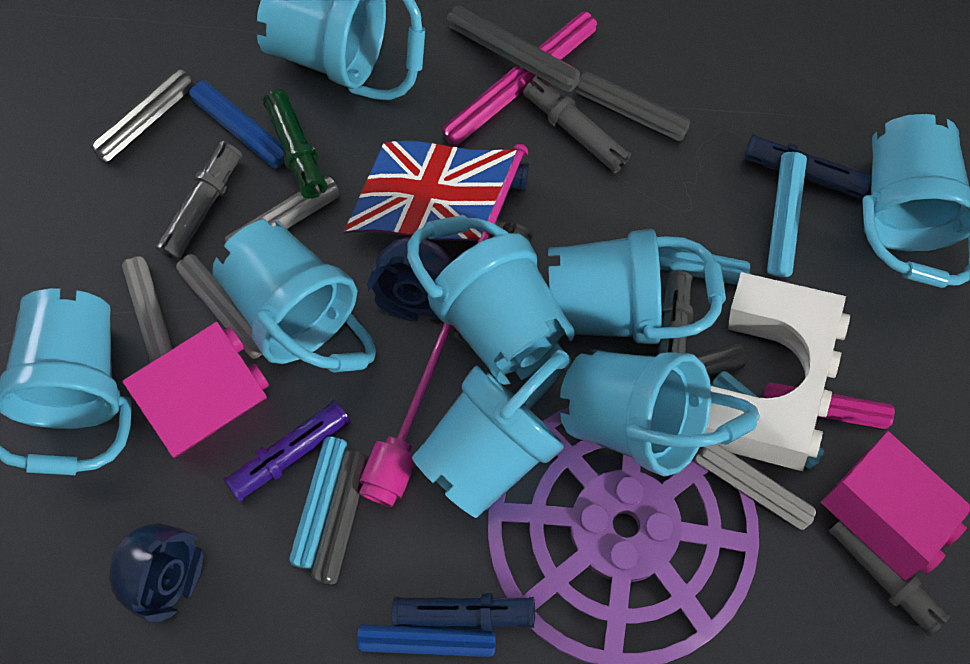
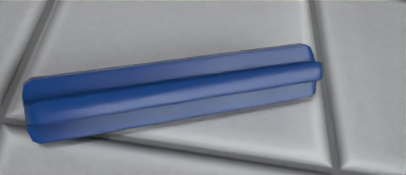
(238, 123)
(426, 640)

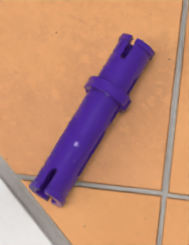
(287, 450)

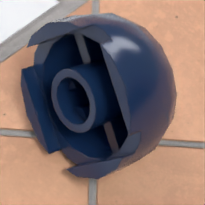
(396, 284)
(154, 570)

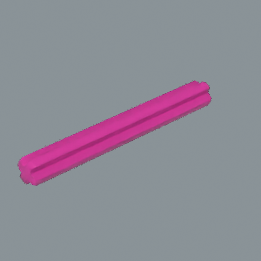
(515, 81)

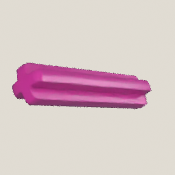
(846, 408)

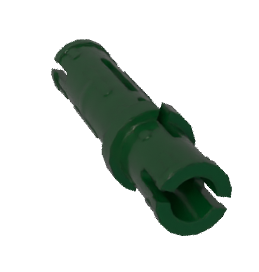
(299, 154)

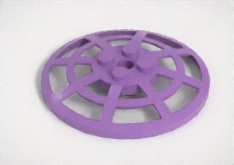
(620, 557)

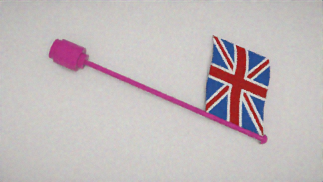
(403, 192)

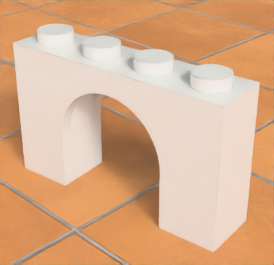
(808, 325)

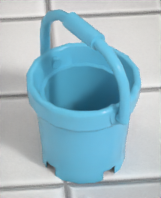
(339, 39)
(918, 195)
(617, 287)
(290, 297)
(494, 297)
(62, 376)
(648, 407)
(490, 437)

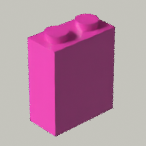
(197, 388)
(898, 507)

